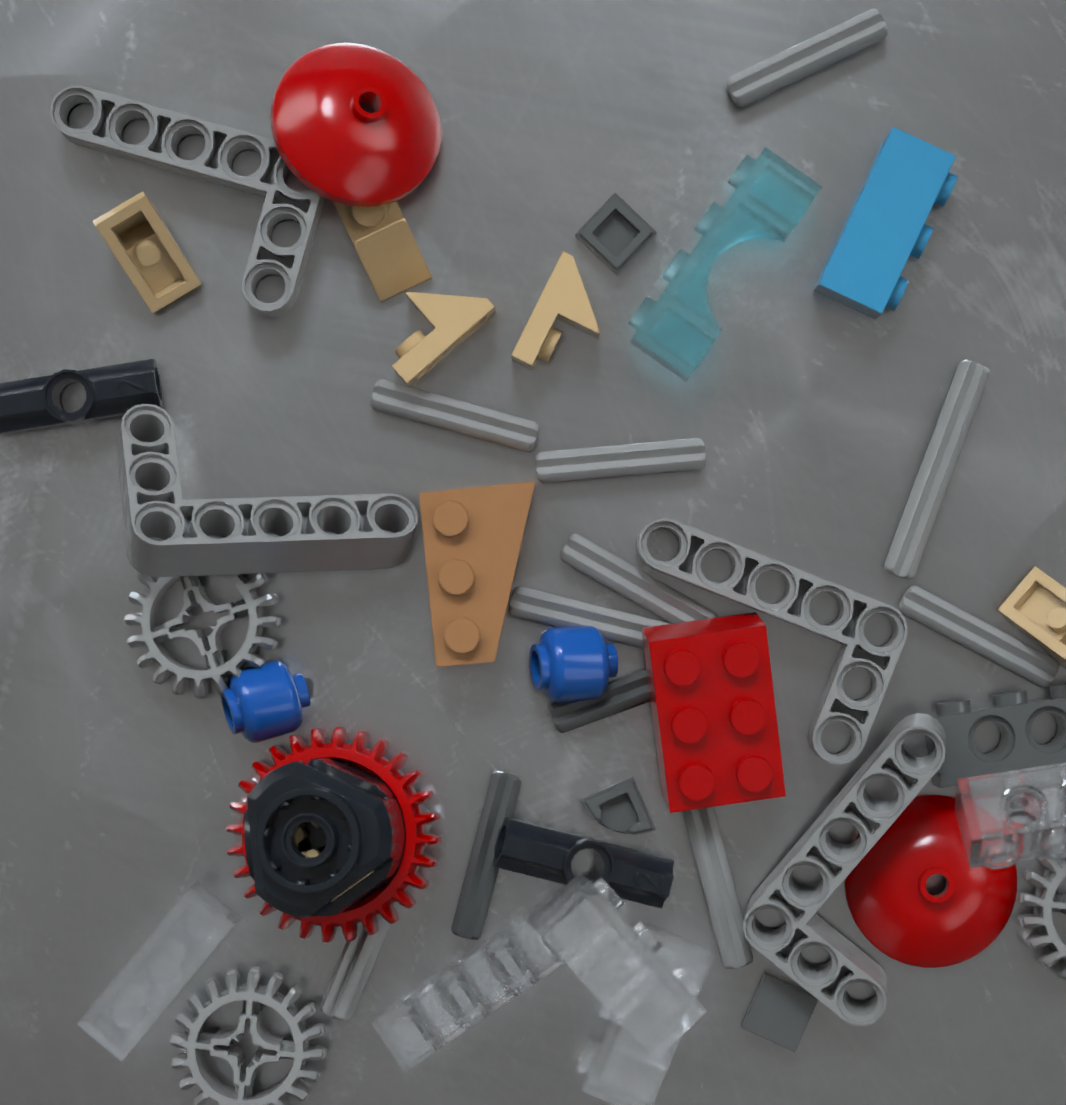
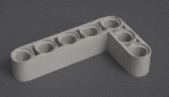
(213, 166)
(244, 521)
(794, 609)
(835, 862)

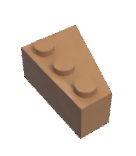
(471, 565)

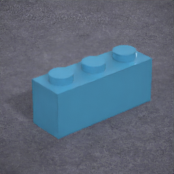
(887, 224)

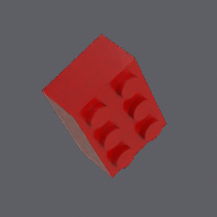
(713, 712)

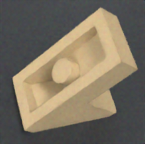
(385, 248)
(147, 251)
(563, 300)
(452, 322)
(1040, 612)

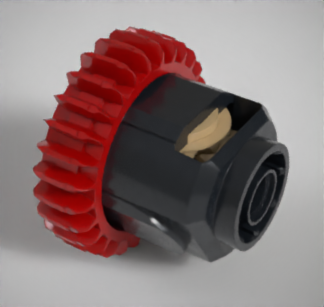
(333, 834)

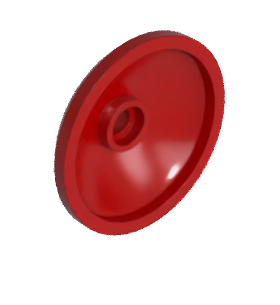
(341, 147)
(891, 896)

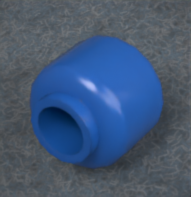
(572, 663)
(265, 701)

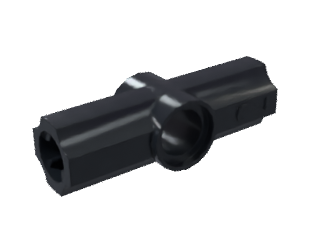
(109, 393)
(549, 854)

